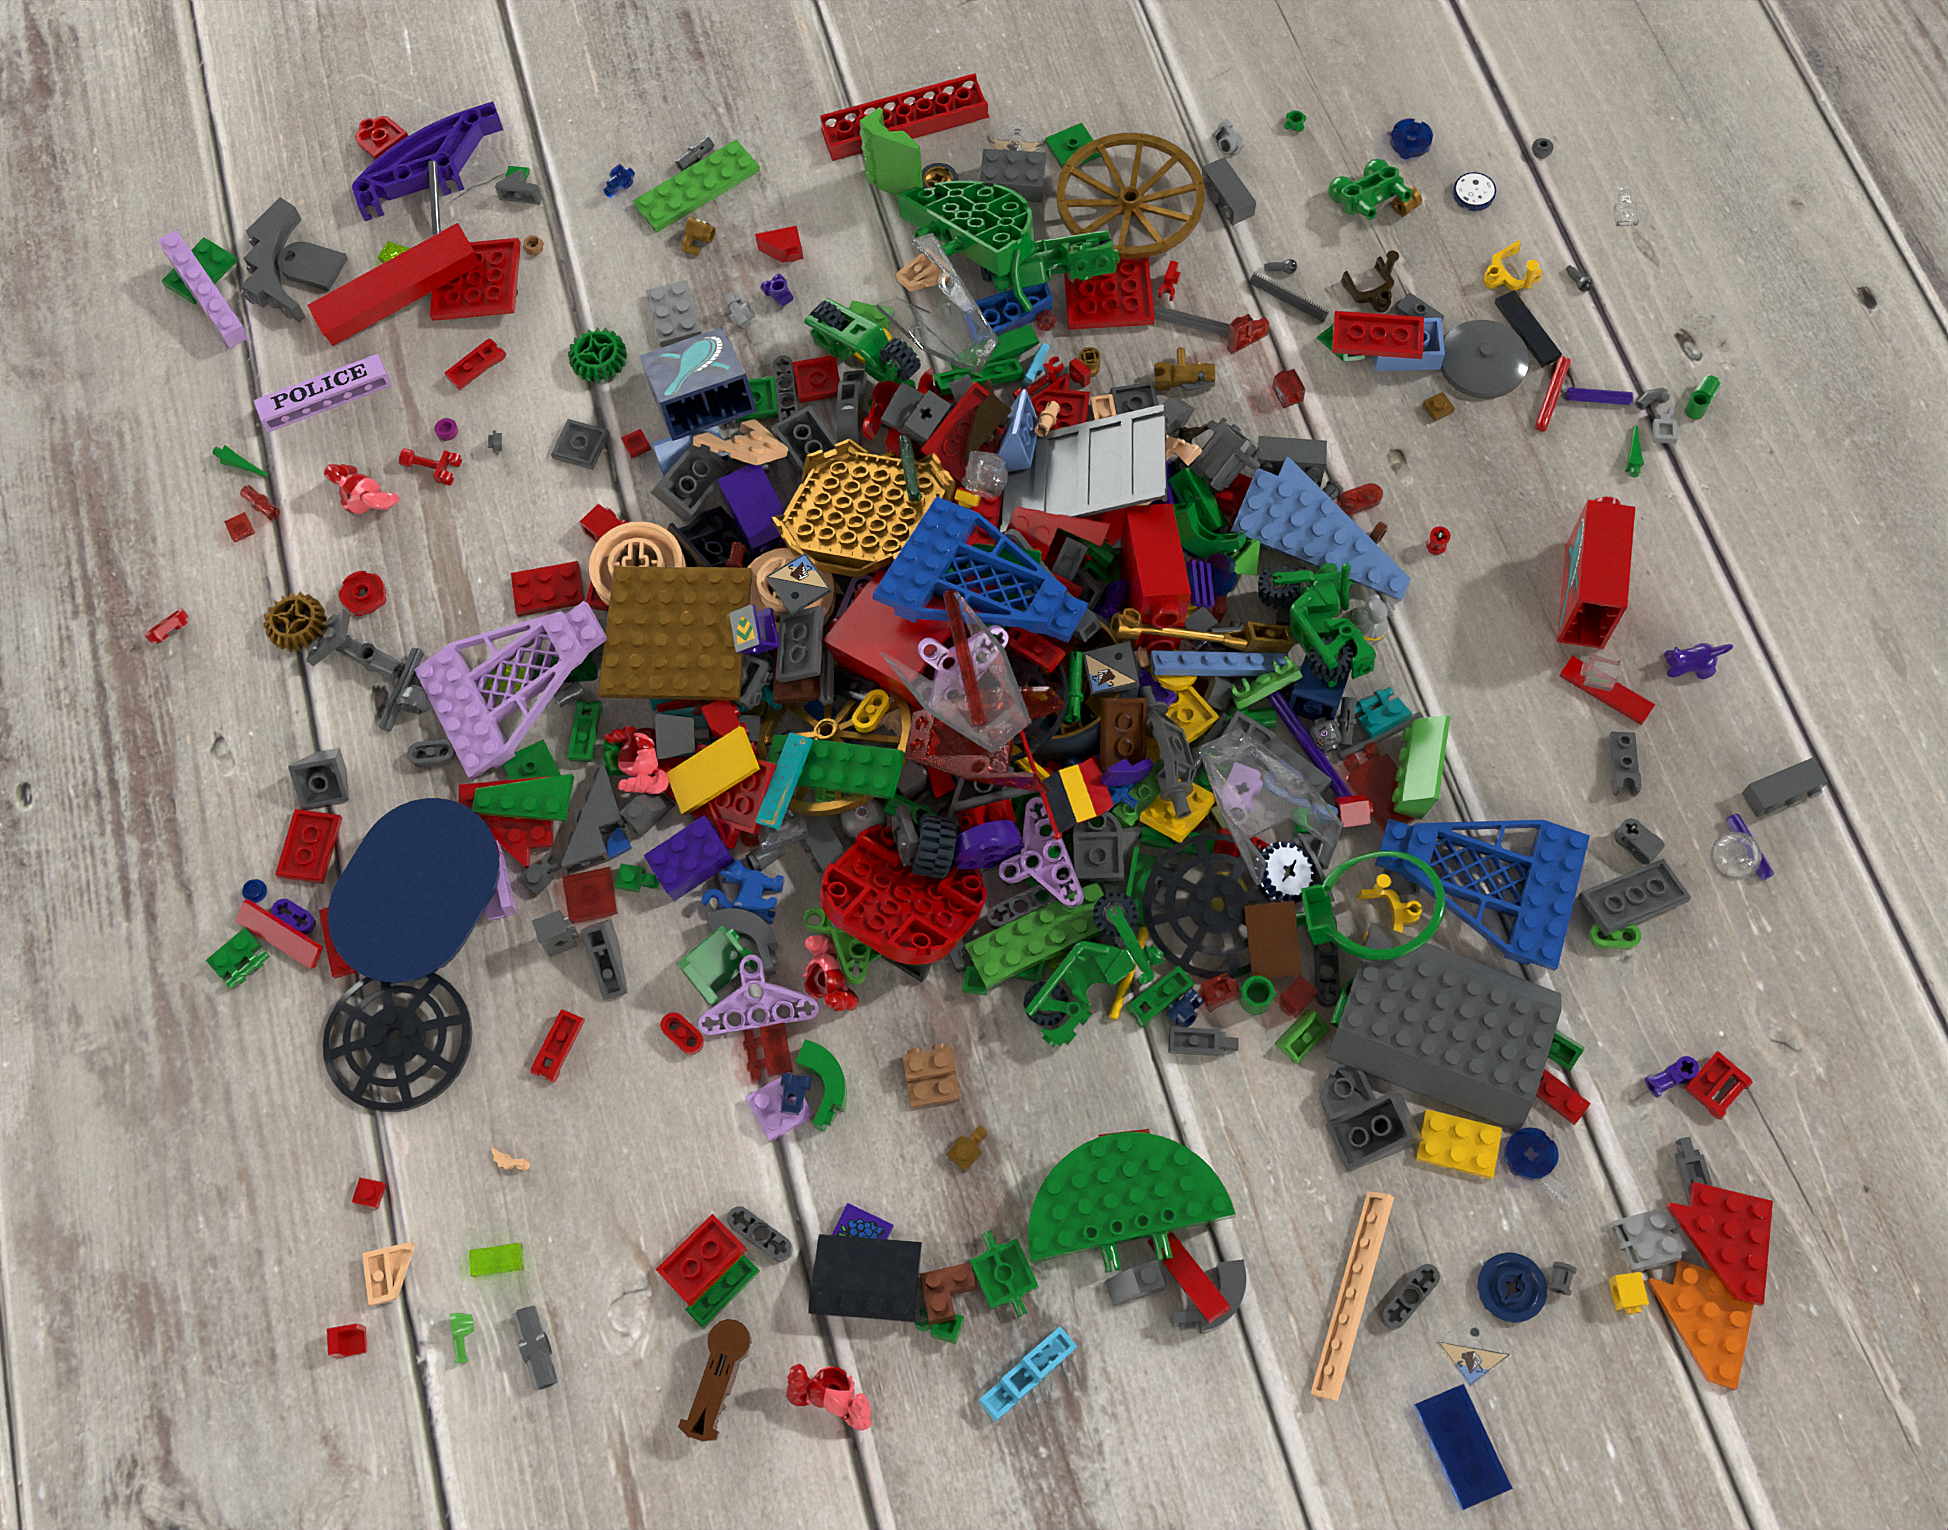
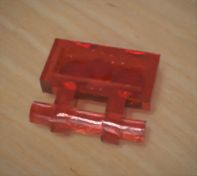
(775, 1048)

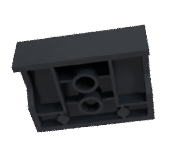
(709, 540)
(865, 1278)

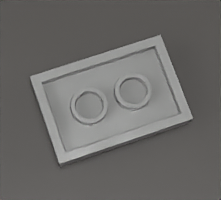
(673, 313)

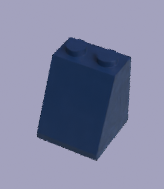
(1314, 697)

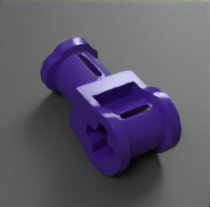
(1672, 1076)

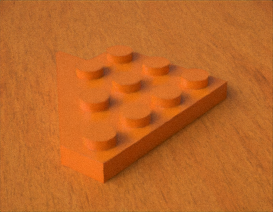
(1706, 1320)

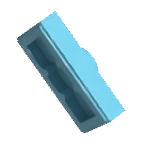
(1036, 366)

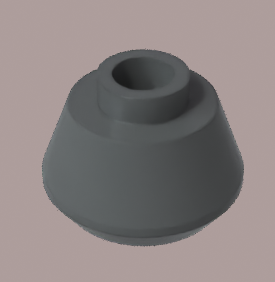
(413, 699)

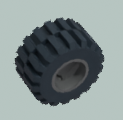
(935, 846)

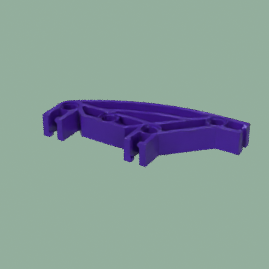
(405, 165)

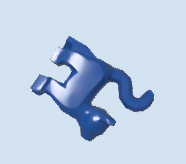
(751, 892)

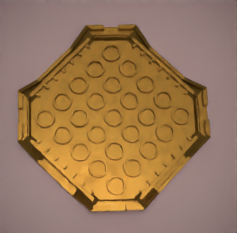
(856, 508)

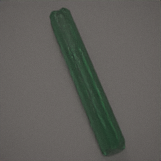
(909, 467)

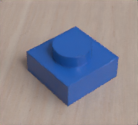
(816, 710)

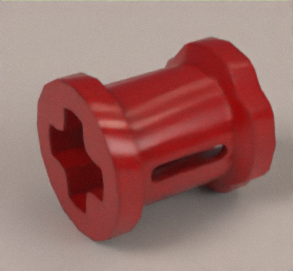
(1435, 539)

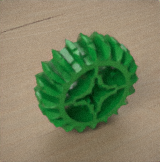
(584, 358)

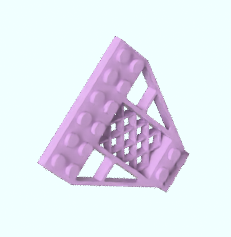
(459, 692)

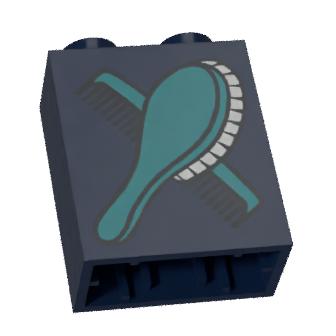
(698, 383)

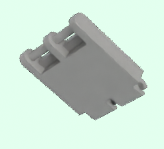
(1650, 1239)

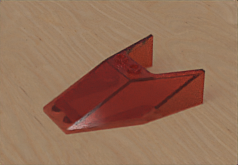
(949, 751)

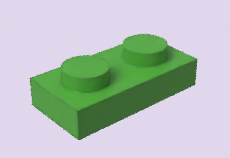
(870, 312)

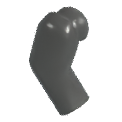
(1650, 395)

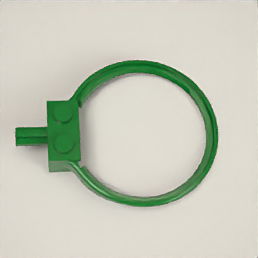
(1321, 921)

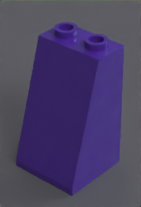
(751, 505)

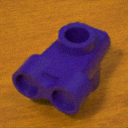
(777, 289)

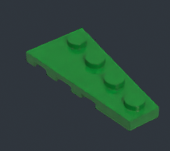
(529, 799)

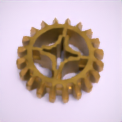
(299, 627)

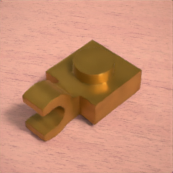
(966, 1150)

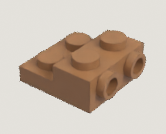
(931, 1076)

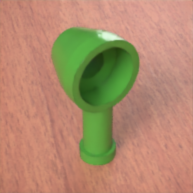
(461, 1326)

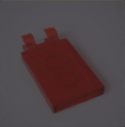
(1377, 783)

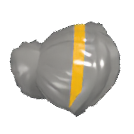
(1372, 620)

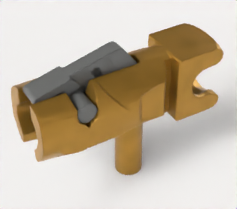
(1183, 375)

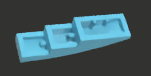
(1027, 1374)

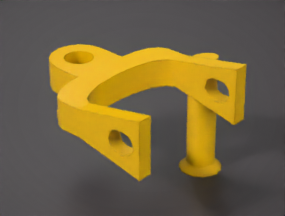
(1497, 274)
(1400, 911)

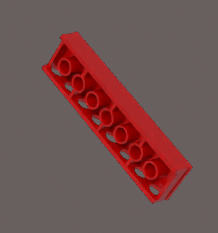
(916, 118)
(394, 284)

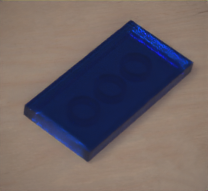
(1463, 1447)

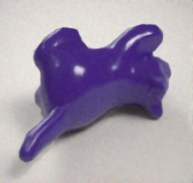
(1700, 659)

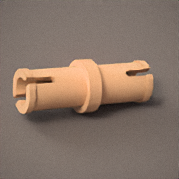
(1047, 419)

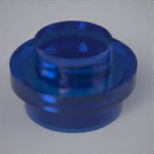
(254, 890)

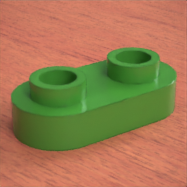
(1616, 939)

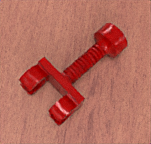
(1049, 376)
(407, 458)

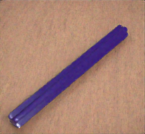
(1307, 743)

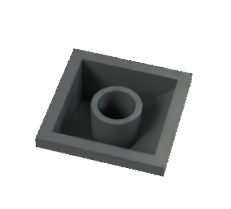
(320, 779)

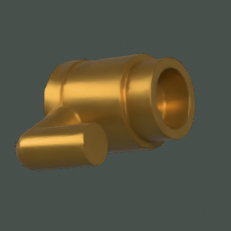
(699, 231)

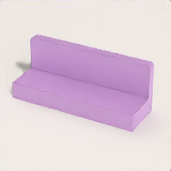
(502, 902)

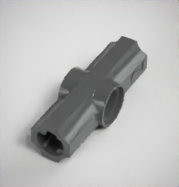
(378, 662)
(535, 1348)

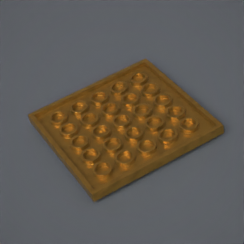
(673, 633)

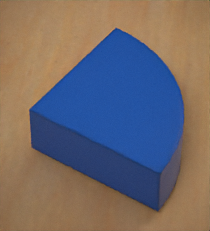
(617, 843)

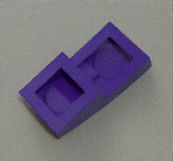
(1125, 774)

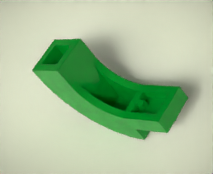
(1198, 539)
(820, 1062)

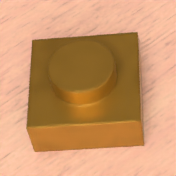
(1438, 406)

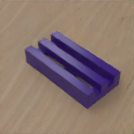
(1203, 584)

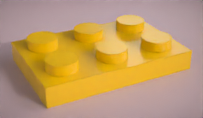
(1162, 815)
(1459, 1144)

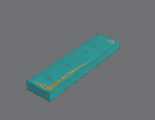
(784, 781)

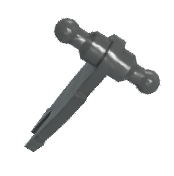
(1303, 841)

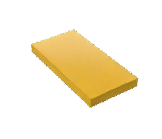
(712, 771)

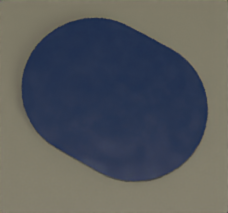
(414, 890)

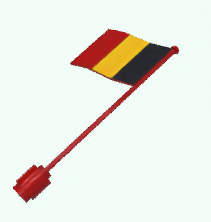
(1073, 793)

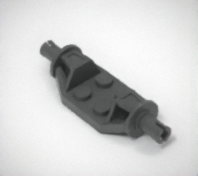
(1173, 753)

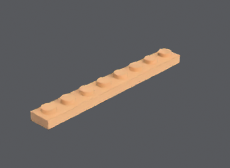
(1352, 1296)

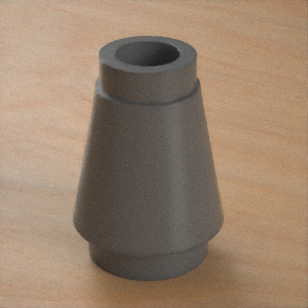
(759, 861)

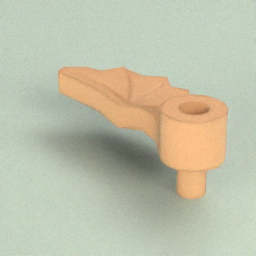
(507, 1162)

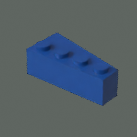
(1006, 313)

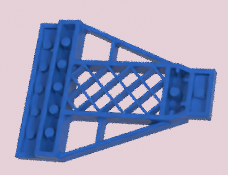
(941, 544)
(1547, 884)

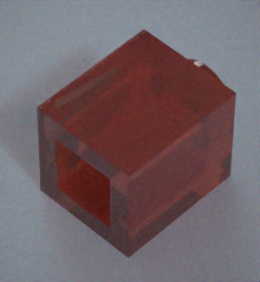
(1288, 388)
(1297, 997)

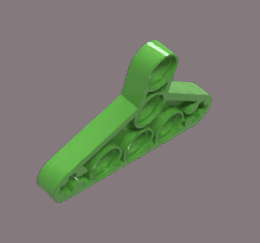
(843, 945)

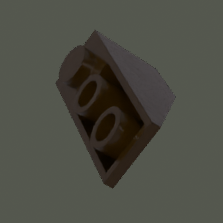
(985, 420)

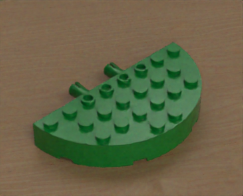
(972, 220)
(1123, 1192)

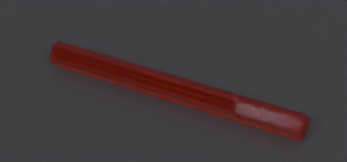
(964, 659)

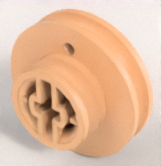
(635, 546)
(762, 593)

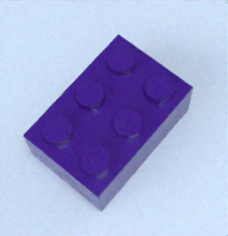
(689, 858)

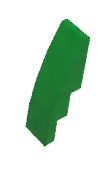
(1012, 344)

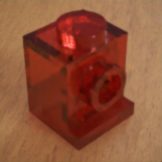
(1223, 983)

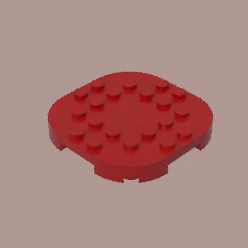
(897, 911)

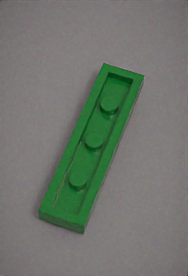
(997, 371)

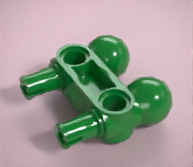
(1376, 186)

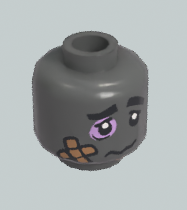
(1325, 734)

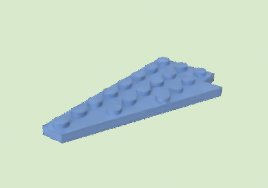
(1305, 523)

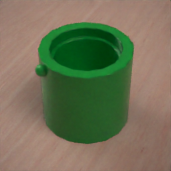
(1256, 995)

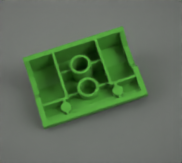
(890, 158)

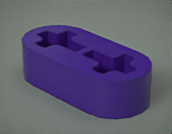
(296, 911)

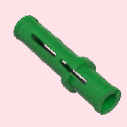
(1074, 682)

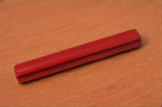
(1552, 394)

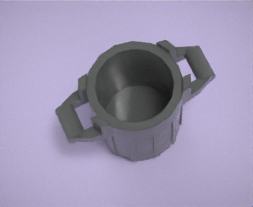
(1225, 455)

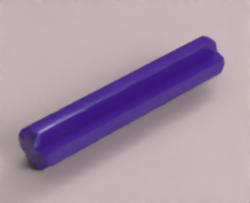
(1599, 396)
(1737, 824)

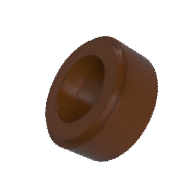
(1379, 532)

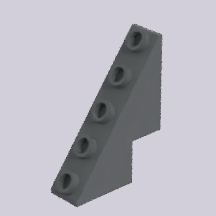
(597, 818)

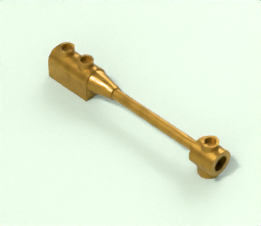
(1253, 637)

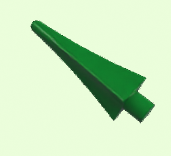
(230, 458)
(1635, 458)

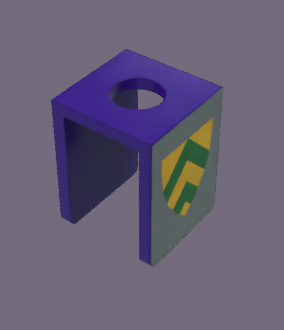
(753, 630)

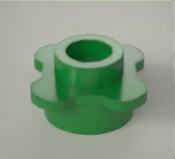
(1295, 121)

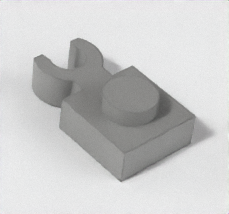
(1664, 428)

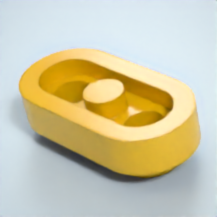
(869, 712)

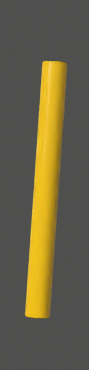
(1125, 982)

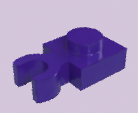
(1113, 596)

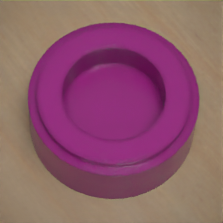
(446, 429)

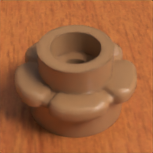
(533, 245)

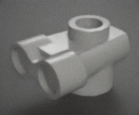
(1227, 139)
(741, 312)

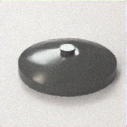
(1484, 359)

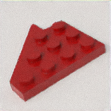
(739, 805)
(1731, 1236)

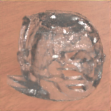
(985, 475)

